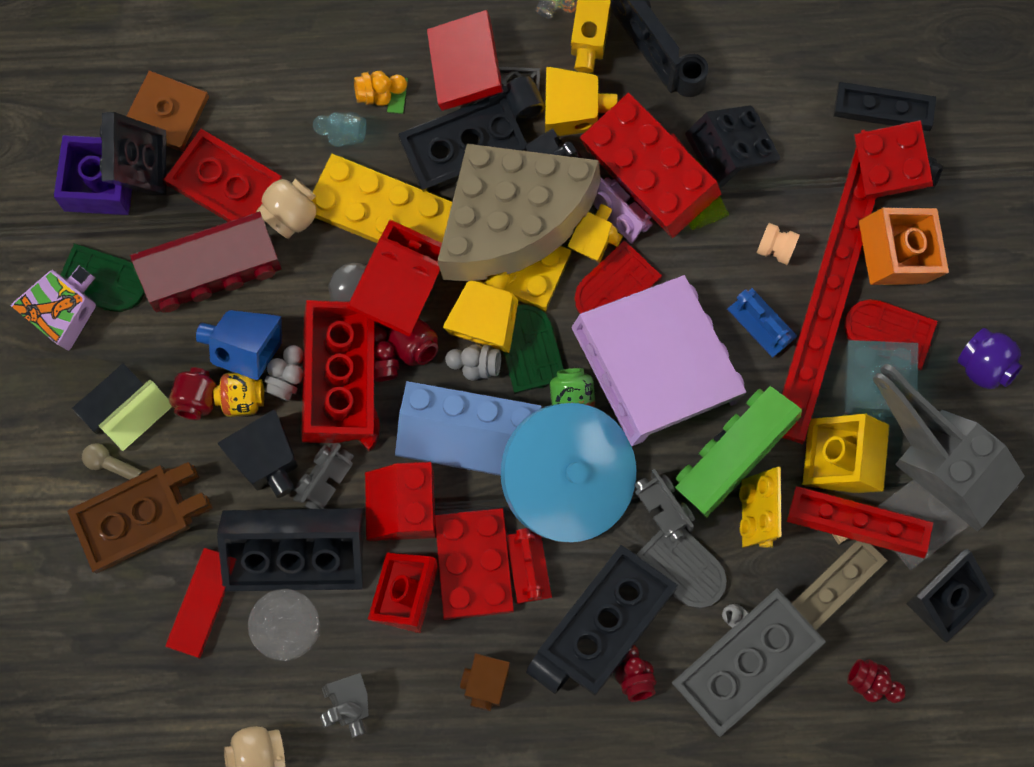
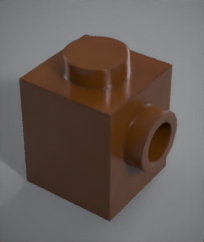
(485, 682)

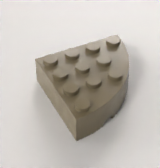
(513, 210)

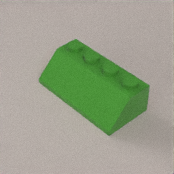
(738, 451)

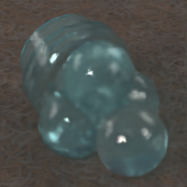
(342, 128)

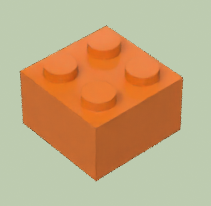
(903, 246)

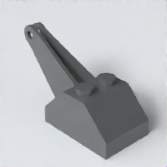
(950, 453)

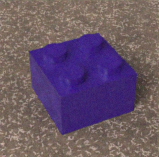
(80, 180)

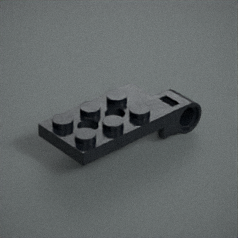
(492, 120)

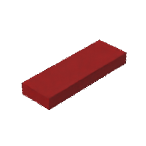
(199, 606)

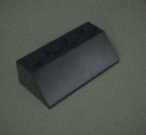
(291, 549)

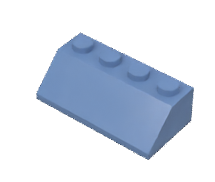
(457, 427)

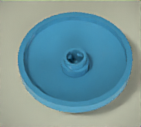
(568, 472)

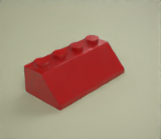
(337, 373)

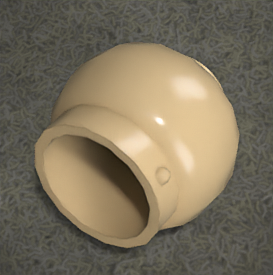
(288, 207)
(255, 748)

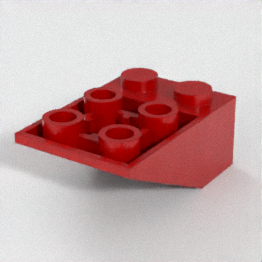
(397, 278)

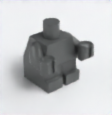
(349, 704)

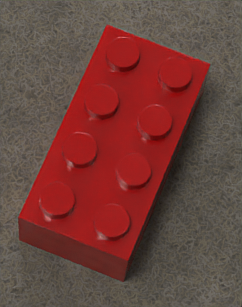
(650, 165)

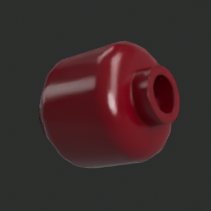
(419, 347)
(192, 394)

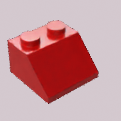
(400, 502)

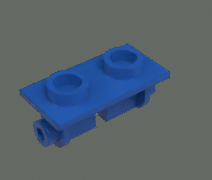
(761, 322)

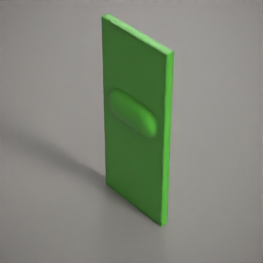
(397, 102)

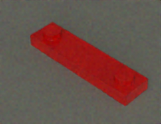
(860, 522)

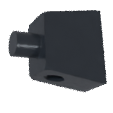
(263, 454)

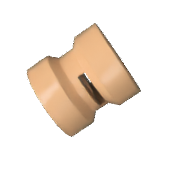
(778, 243)

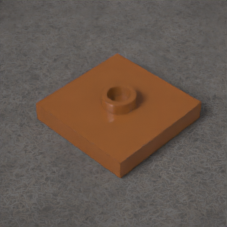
(169, 107)

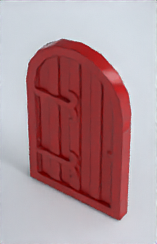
(616, 277)
(887, 323)

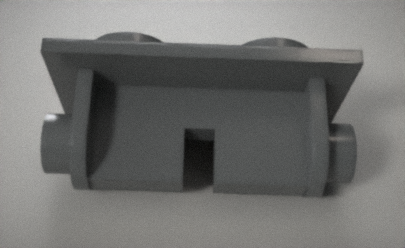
(328, 465)
(659, 493)

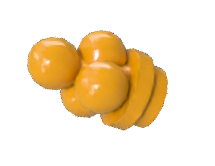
(377, 87)

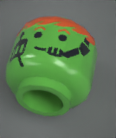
(572, 386)

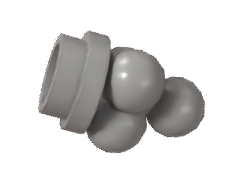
(476, 361)
(285, 373)

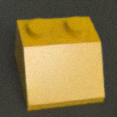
(846, 453)

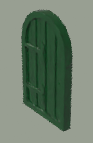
(115, 281)
(533, 351)

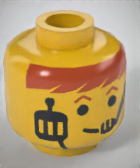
(239, 395)

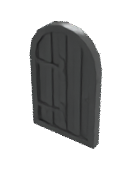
(689, 565)

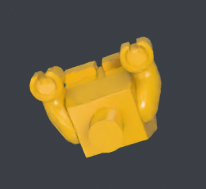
(594, 234)

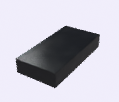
(107, 397)

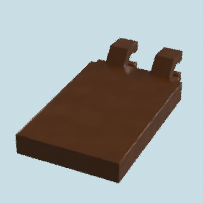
(136, 515)

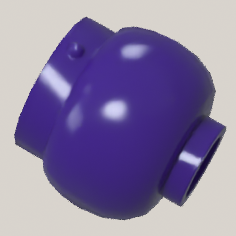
(991, 359)

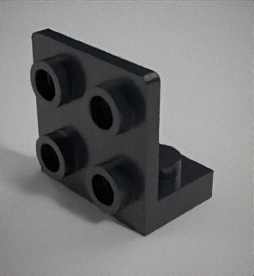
(731, 142)

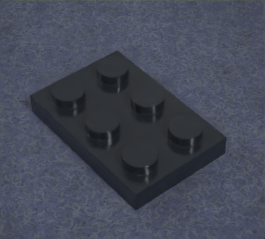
(133, 154)

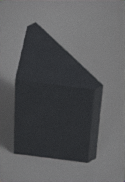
(952, 596)

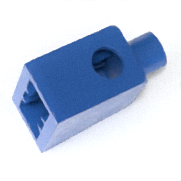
(242, 341)

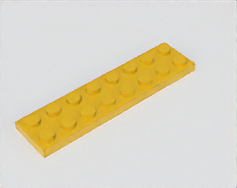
(366, 200)

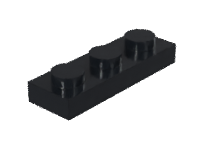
(883, 105)

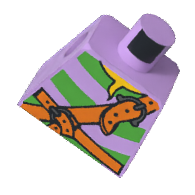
(58, 305)

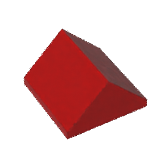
(404, 591)

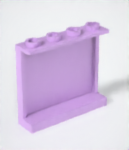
(658, 358)

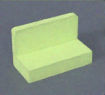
(136, 415)

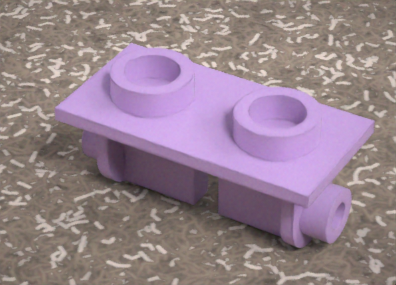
(627, 219)

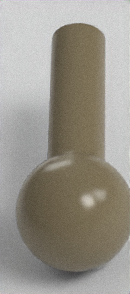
(97, 457)

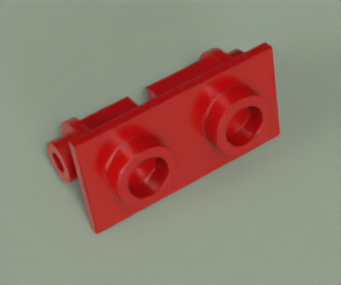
(528, 566)

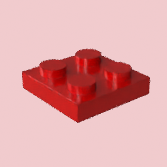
(893, 160)

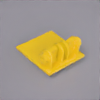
(761, 508)

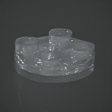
(283, 625)

